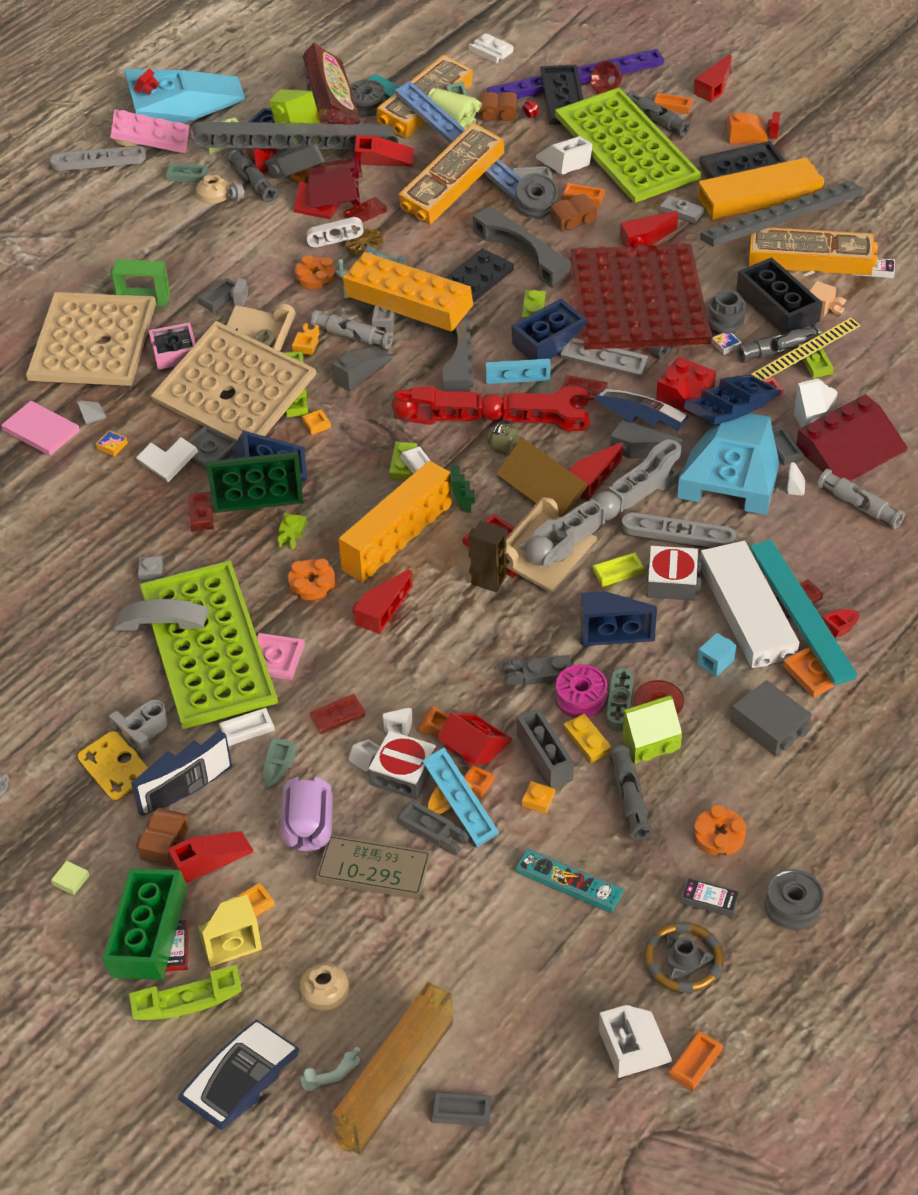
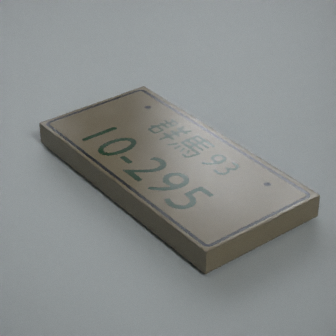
(374, 867)

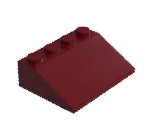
(851, 439)

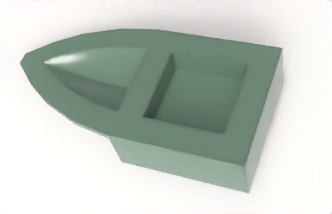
(278, 759)

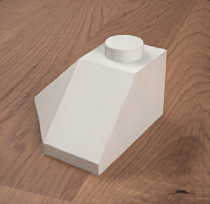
(813, 401)

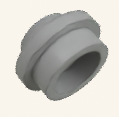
(235, 191)

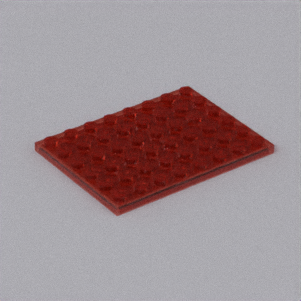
(639, 296)

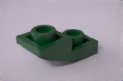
(461, 489)

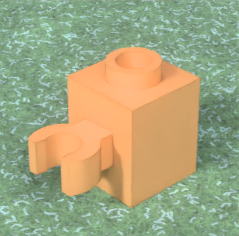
(827, 295)

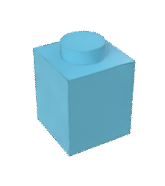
(716, 654)

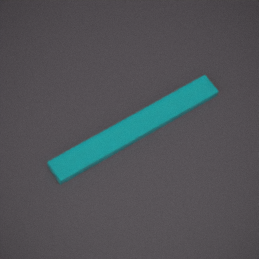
(803, 613)

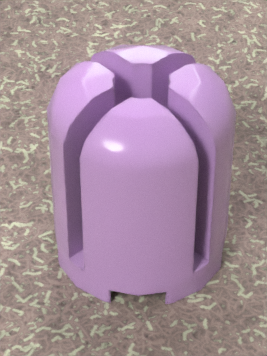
(306, 814)

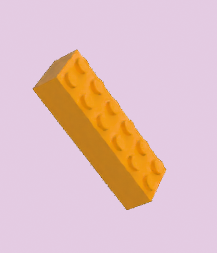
(408, 291)
(395, 521)

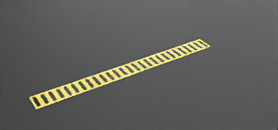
(806, 349)

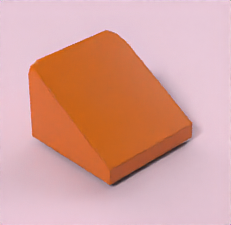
(432, 721)

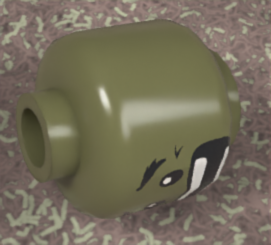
(503, 438)

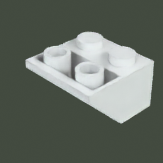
(567, 155)
(632, 1040)

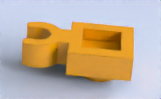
(307, 340)

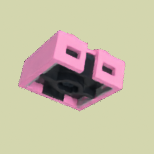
(171, 344)

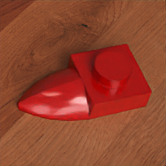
(840, 621)

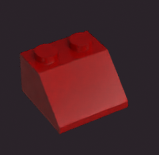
(472, 738)

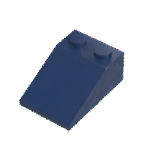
(547, 330)
(253, 445)
(615, 619)

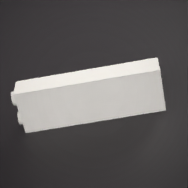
(748, 604)

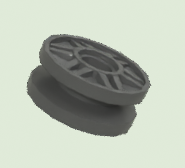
(368, 96)
(533, 185)
(794, 913)

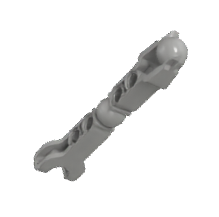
(587, 517)

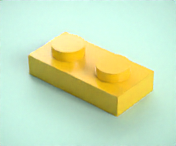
(587, 738)

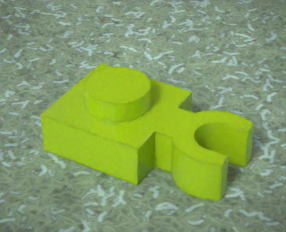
(291, 528)

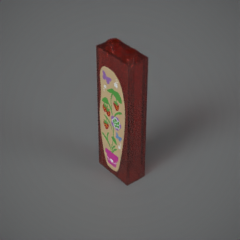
(330, 87)

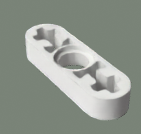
(347, 223)

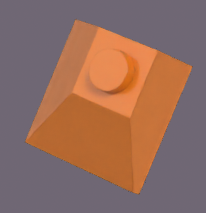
(745, 128)

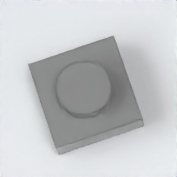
(239, 292)
(150, 568)

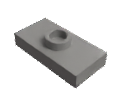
(686, 210)

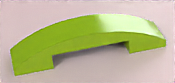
(187, 998)

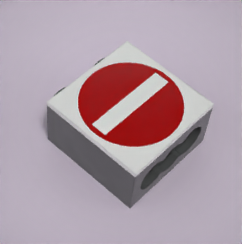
(674, 573)
(400, 765)

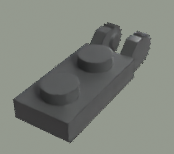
(535, 670)
(432, 827)

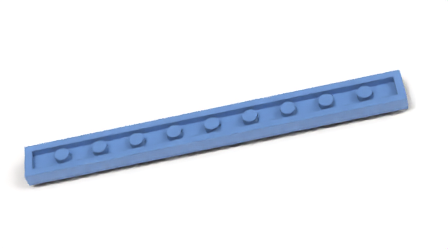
(451, 130)

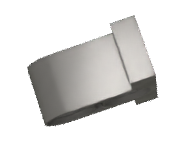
(140, 725)

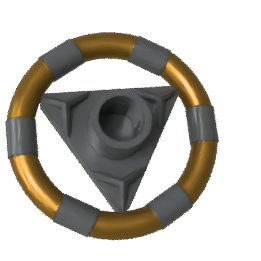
(684, 957)

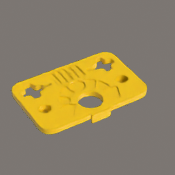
(107, 764)

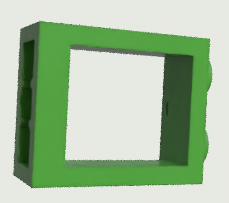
(141, 268)

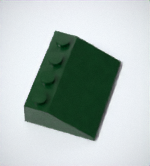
(255, 482)

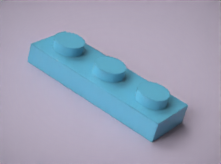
(517, 371)

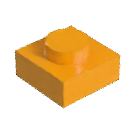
(538, 797)

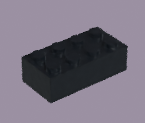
(778, 296)

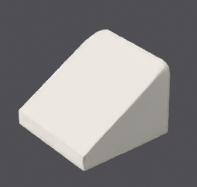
(796, 481)
(398, 721)
(363, 754)

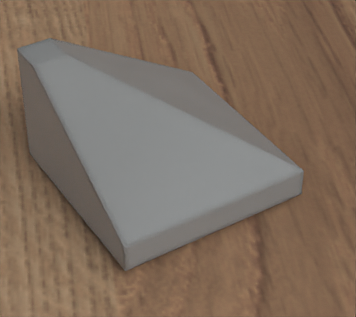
(90, 411)

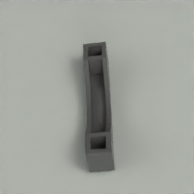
(496, 227)
(457, 369)

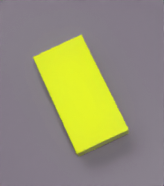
(618, 569)

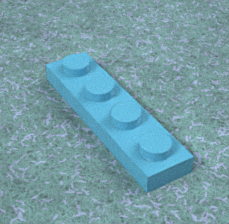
(460, 797)

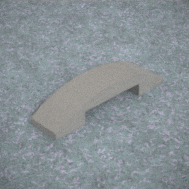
(185, 613)

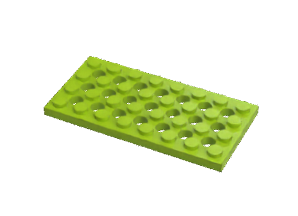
(623, 138)
(227, 665)

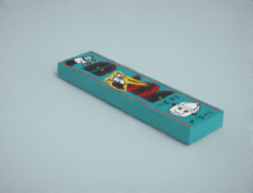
(569, 880)

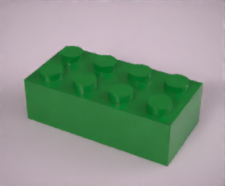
(145, 924)

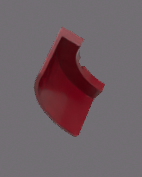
(335, 182)

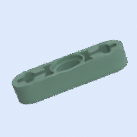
(616, 690)

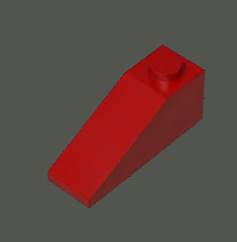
(648, 229)
(597, 468)
(381, 602)

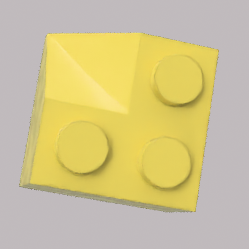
(230, 931)

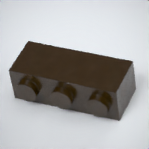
(488, 556)

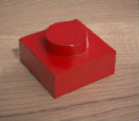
(773, 125)

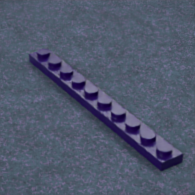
(627, 64)

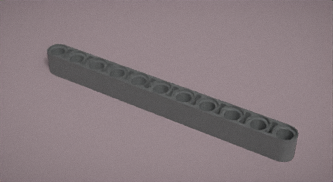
(325, 135)

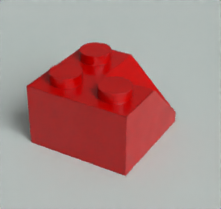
(683, 382)

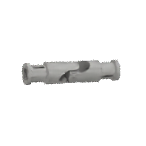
(354, 330)
(859, 497)

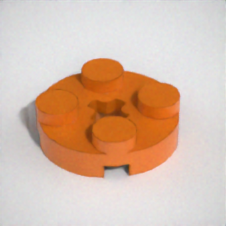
(322, 266)
(319, 570)
(719, 818)

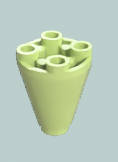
(458, 106)

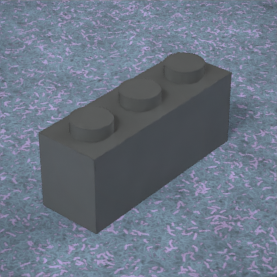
(545, 748)

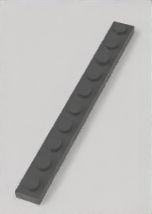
(778, 214)

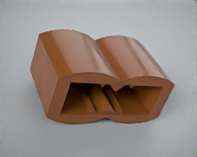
(498, 106)
(573, 212)
(163, 831)

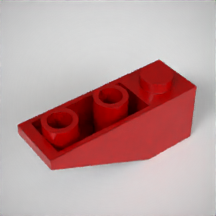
(713, 81)
(380, 151)
(208, 853)

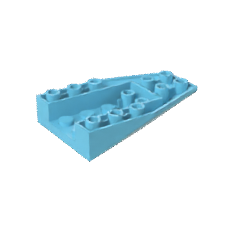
(184, 94)
(735, 461)

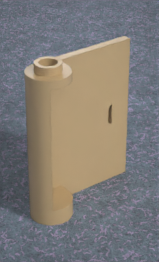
(251, 321)
(517, 561)

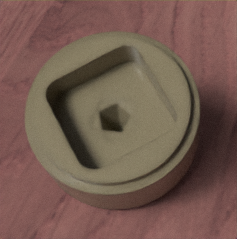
(266, 337)

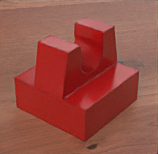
(145, 81)

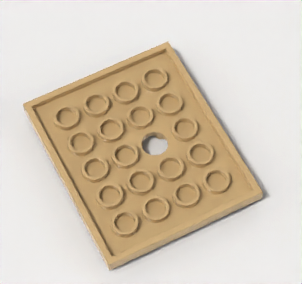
(69, 336)
(227, 360)

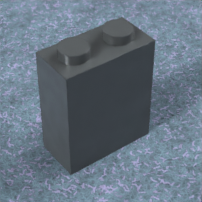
(771, 718)

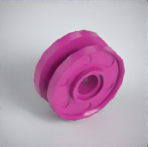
(581, 691)

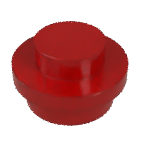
(530, 109)

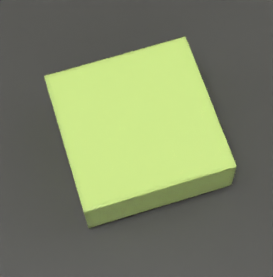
(70, 878)

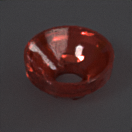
(601, 74)

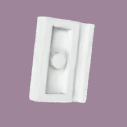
(491, 48)

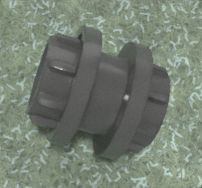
(726, 312)

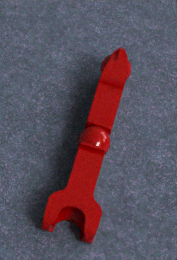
(555, 408)

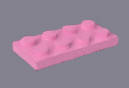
(149, 131)

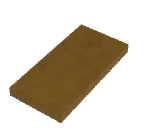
(541, 476)

